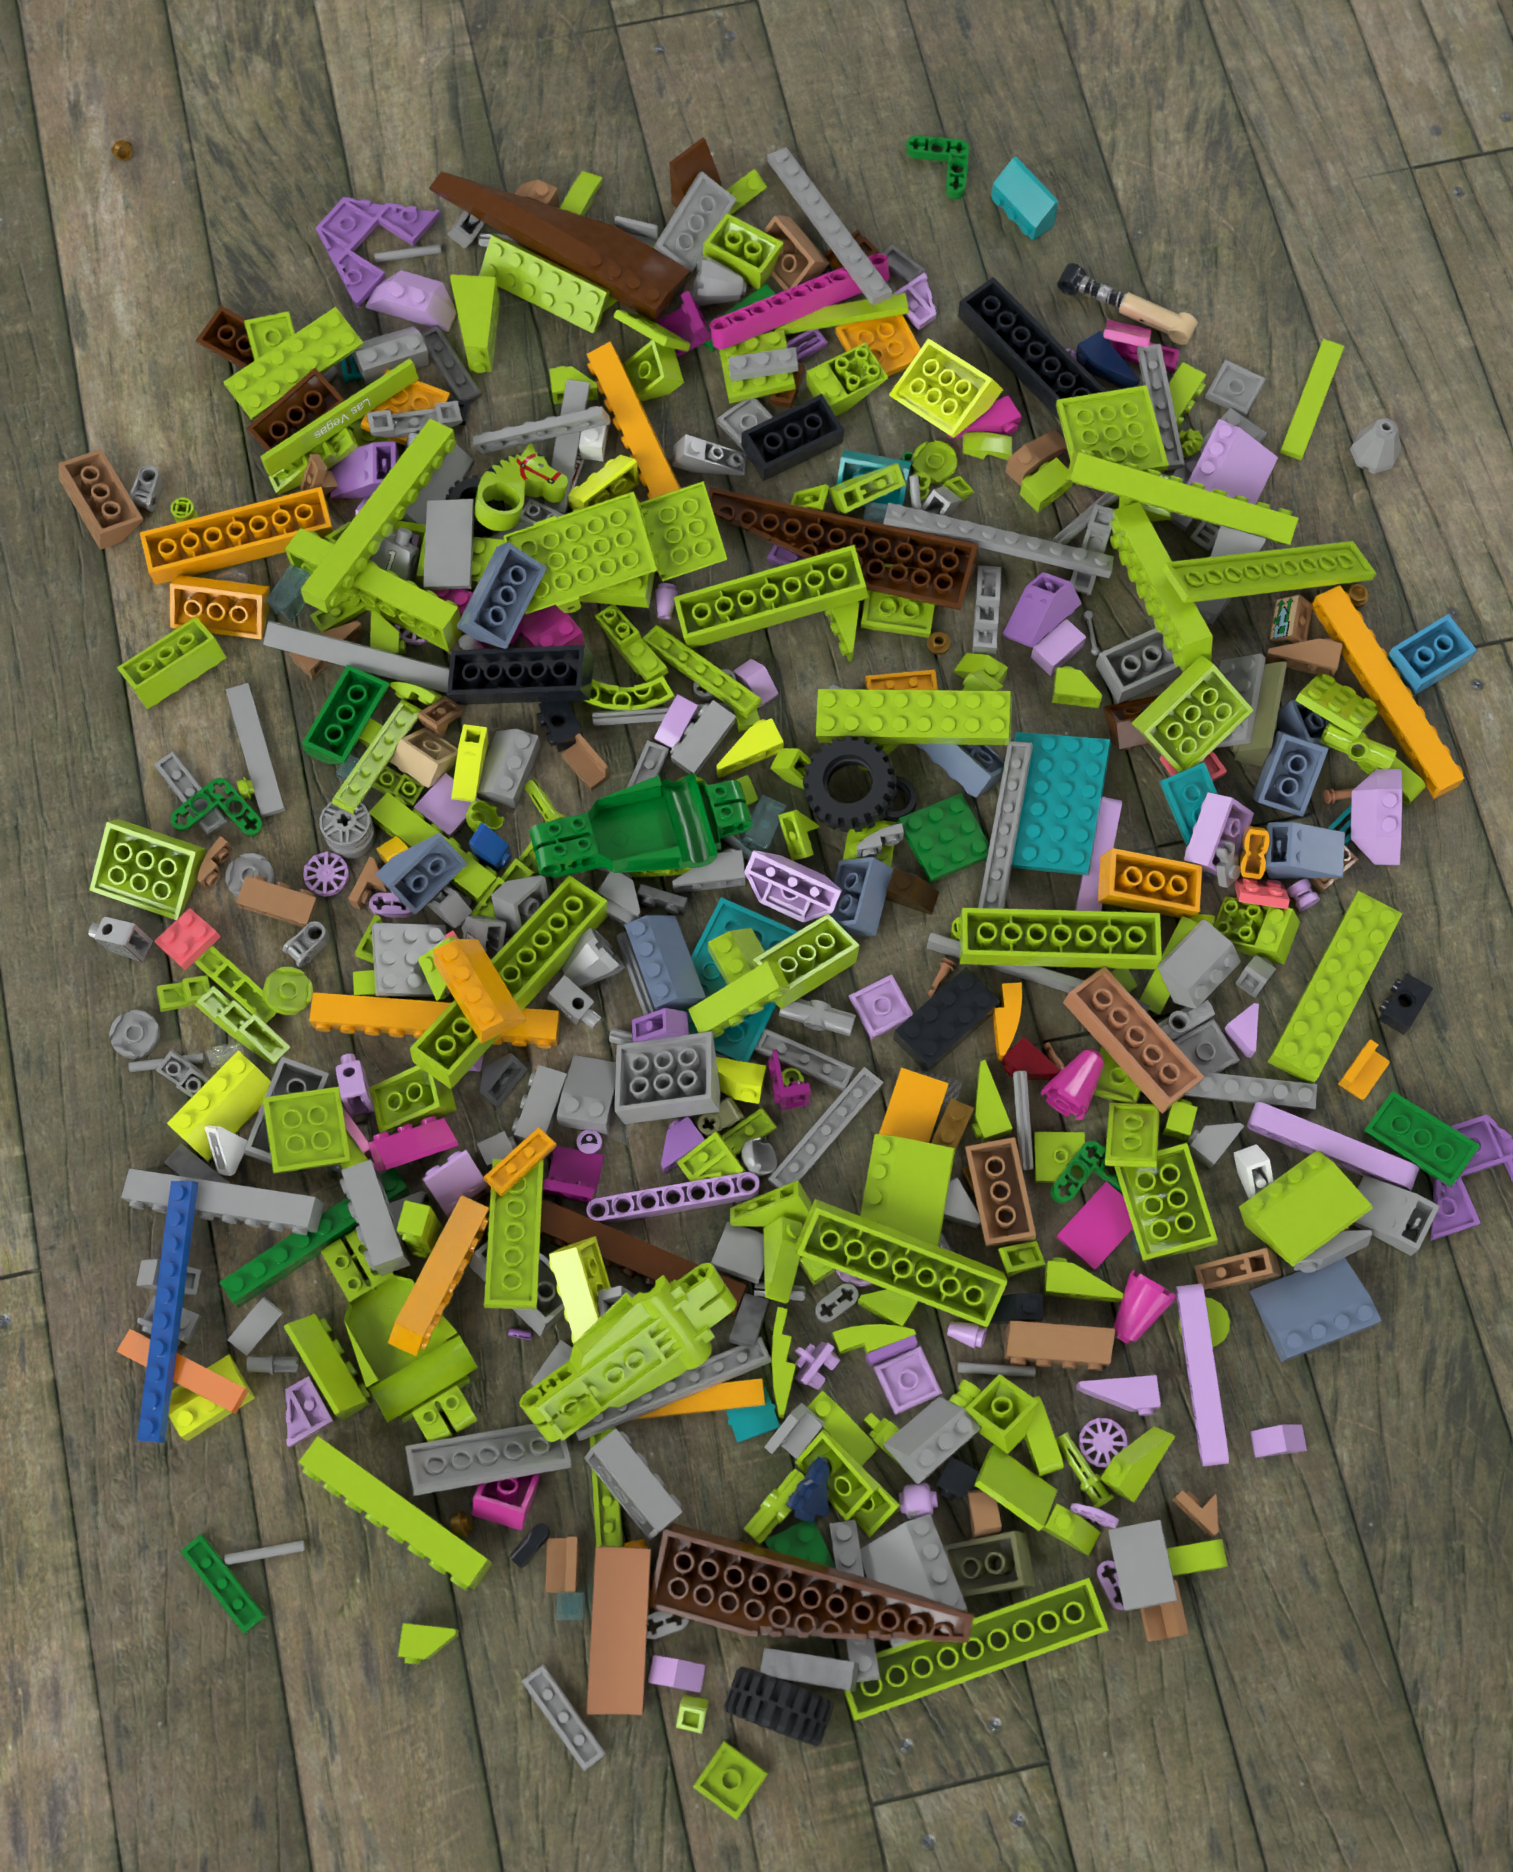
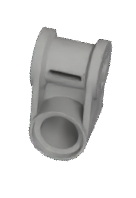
(145, 492)
(306, 945)

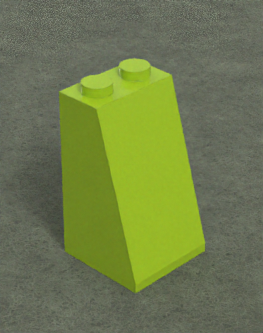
(478, 315)

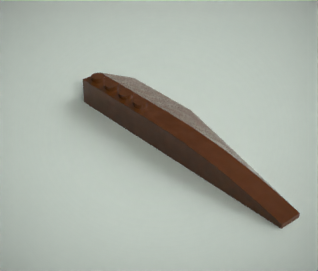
(785, 1595)

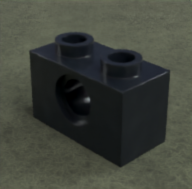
(563, 736)
(1414, 993)

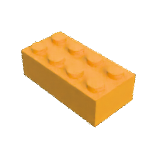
(1149, 883)

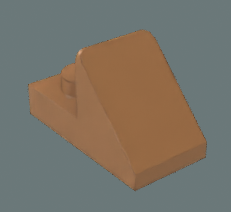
(318, 476)
(439, 715)
(368, 880)
(1205, 1516)

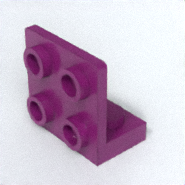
(687, 323)
(788, 1097)
(573, 1175)

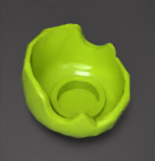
(481, 812)

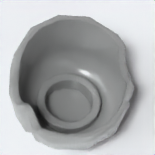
(758, 1157)

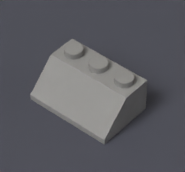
(389, 352)
(508, 766)
(1198, 965)
(931, 1438)

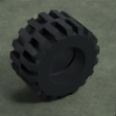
(468, 490)

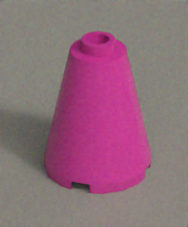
(1074, 1086)
(1140, 1307)

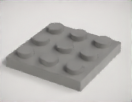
(397, 954)

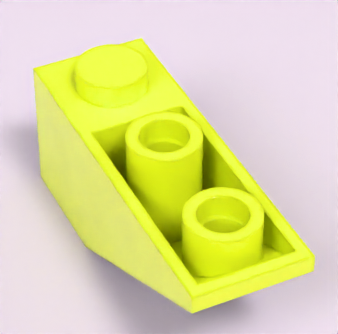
(470, 762)

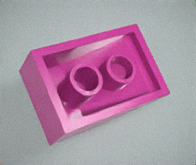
(550, 628)
(506, 1500)

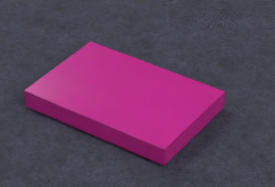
(1127, 333)
(1097, 1227)

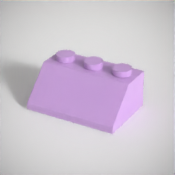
(1219, 821)

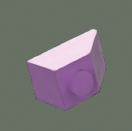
(660, 1025)
(679, 1141)

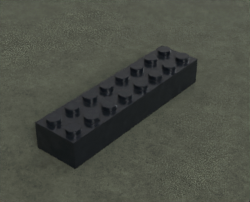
(1025, 345)

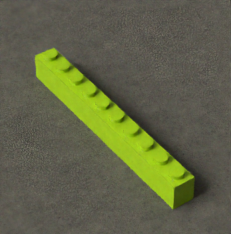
(1181, 498)
(378, 516)

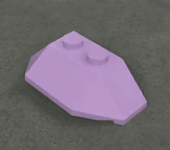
(414, 300)
(1378, 816)
(791, 886)

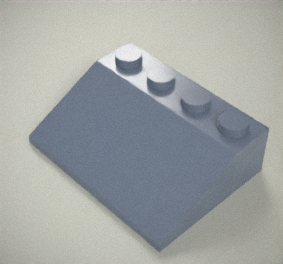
(1314, 1309)

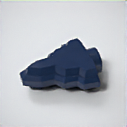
(812, 1492)

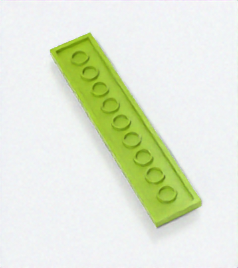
(1268, 571)

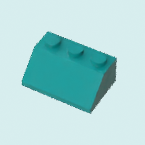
(1025, 199)
(857, 464)

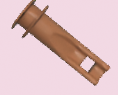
(1331, 795)
(945, 968)
(1052, 1056)

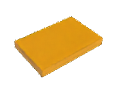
(914, 1106)

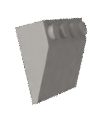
(666, 1078)
(913, 1561)

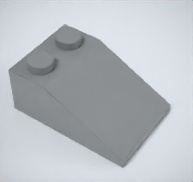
(588, 1095)

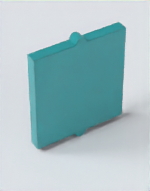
(753, 1421)

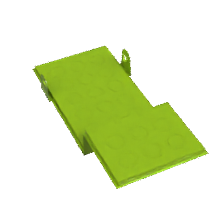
(620, 543)

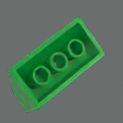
(344, 716)

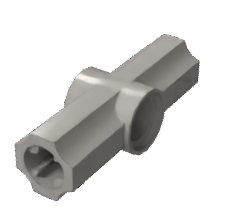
(819, 1016)
(1188, 1017)

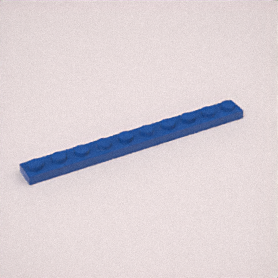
(167, 1312)

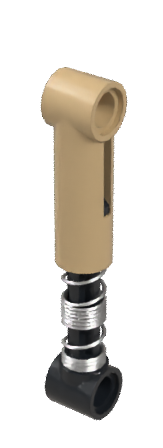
(1177, 326)

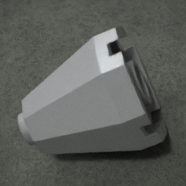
(716, 283)
(1377, 446)
(592, 960)

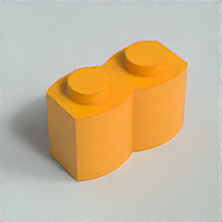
(1255, 844)

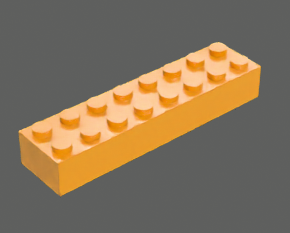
(233, 535)

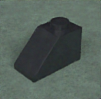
(1019, 1308)
(957, 1480)

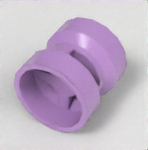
(1303, 894)

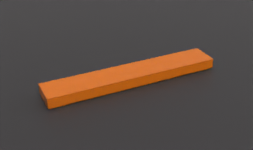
(189, 1374)

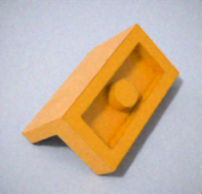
(1364, 1071)

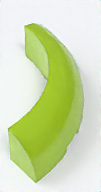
(630, 698)

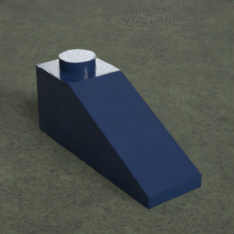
(1105, 362)

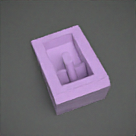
(756, 679)
(1244, 1030)
(1278, 1440)
(676, 1673)

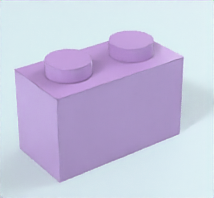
(1058, 647)

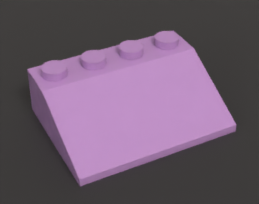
(1234, 463)

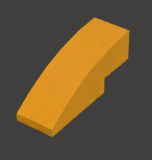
(1007, 1017)

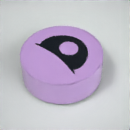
(589, 1142)

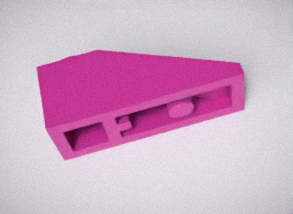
(999, 419)

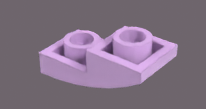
(676, 721)

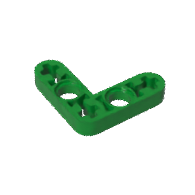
(952, 157)
(214, 801)
(1087, 1165)

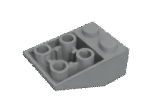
(1397, 1215)

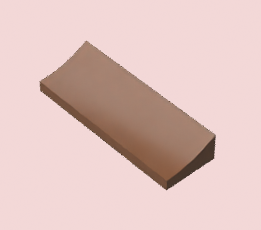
(1133, 1039)
(619, 1630)

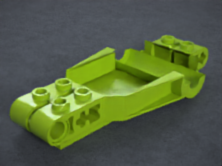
(631, 1351)
(396, 1379)

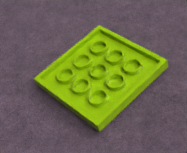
(1114, 426)

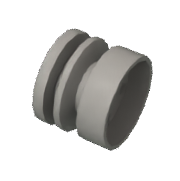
(349, 840)

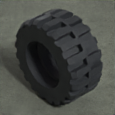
(843, 754)
(779, 1706)

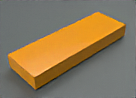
(903, 681)
(520, 1161)

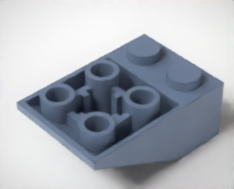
(1304, 851)

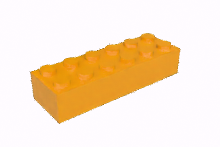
(439, 1276)

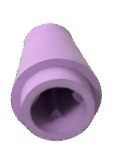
(665, 600)
(967, 1333)

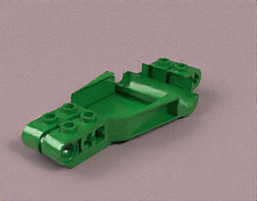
(644, 828)

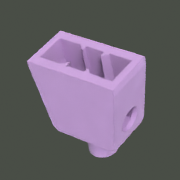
(354, 1086)

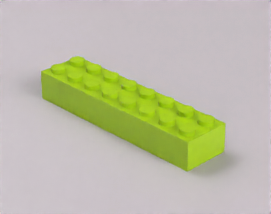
(1144, 557)
(386, 593)
(771, 597)
(915, 716)
(1060, 938)
(1334, 988)
(901, 1263)
(396, 1513)

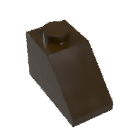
(911, 892)

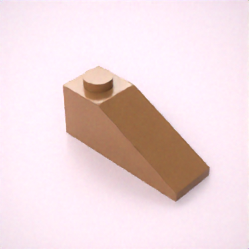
(1034, 454)
(1308, 656)
(314, 667)
(1238, 1269)

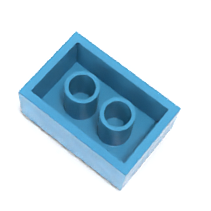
(1431, 654)

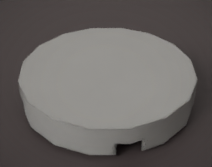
(247, 865)
(134, 1034)

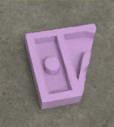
(919, 302)
(305, 1412)

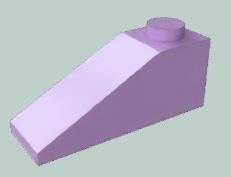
(1129, 1393)

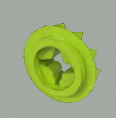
(1192, 442)

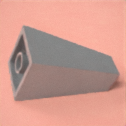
(1227, 542)

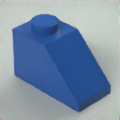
(490, 848)

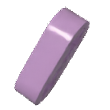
(389, 909)
(1106, 1584)

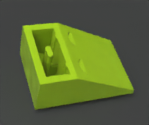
(846, 378)
(1258, 928)

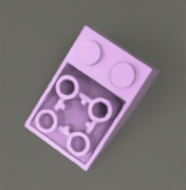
(455, 1179)

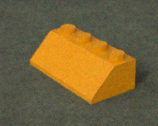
(220, 605)
(477, 988)

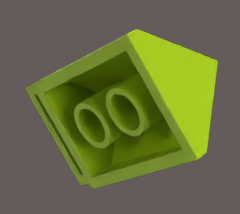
(850, 1486)

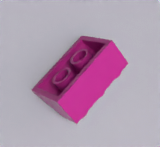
(411, 1143)

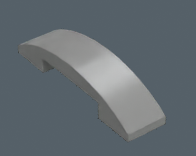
(403, 424)
(1096, 541)

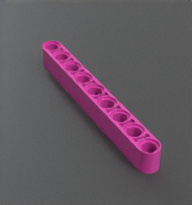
(789, 305)

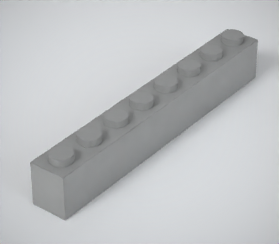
(228, 1202)

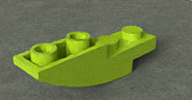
(630, 644)

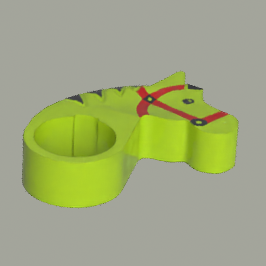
(510, 481)

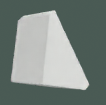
(226, 1149)

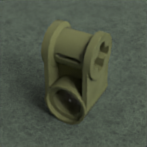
(722, 1121)

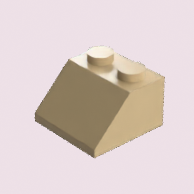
(425, 756)

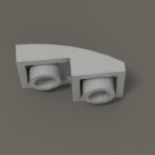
(873, 843)
(182, 1073)
(255, 1326)

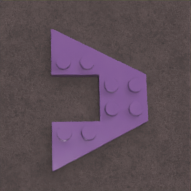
(352, 223)
(1456, 1209)

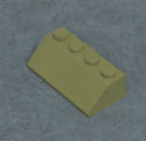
(1265, 718)

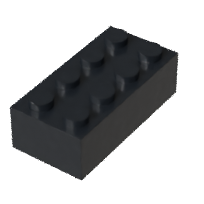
(792, 437)
(946, 1020)

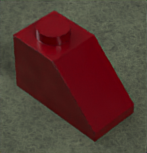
(1028, 1058)

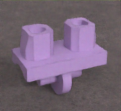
(813, 1359)

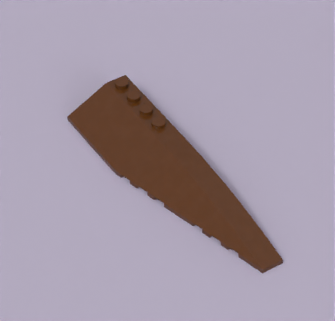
(583, 245)
(943, 562)

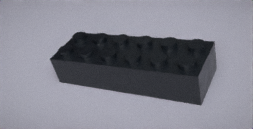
(520, 675)

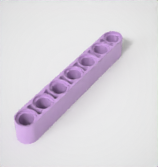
(1104, 841)
(1338, 1148)
(686, 1202)
(1202, 1375)

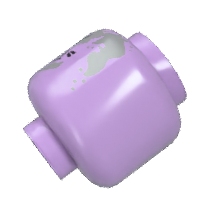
(917, 1500)

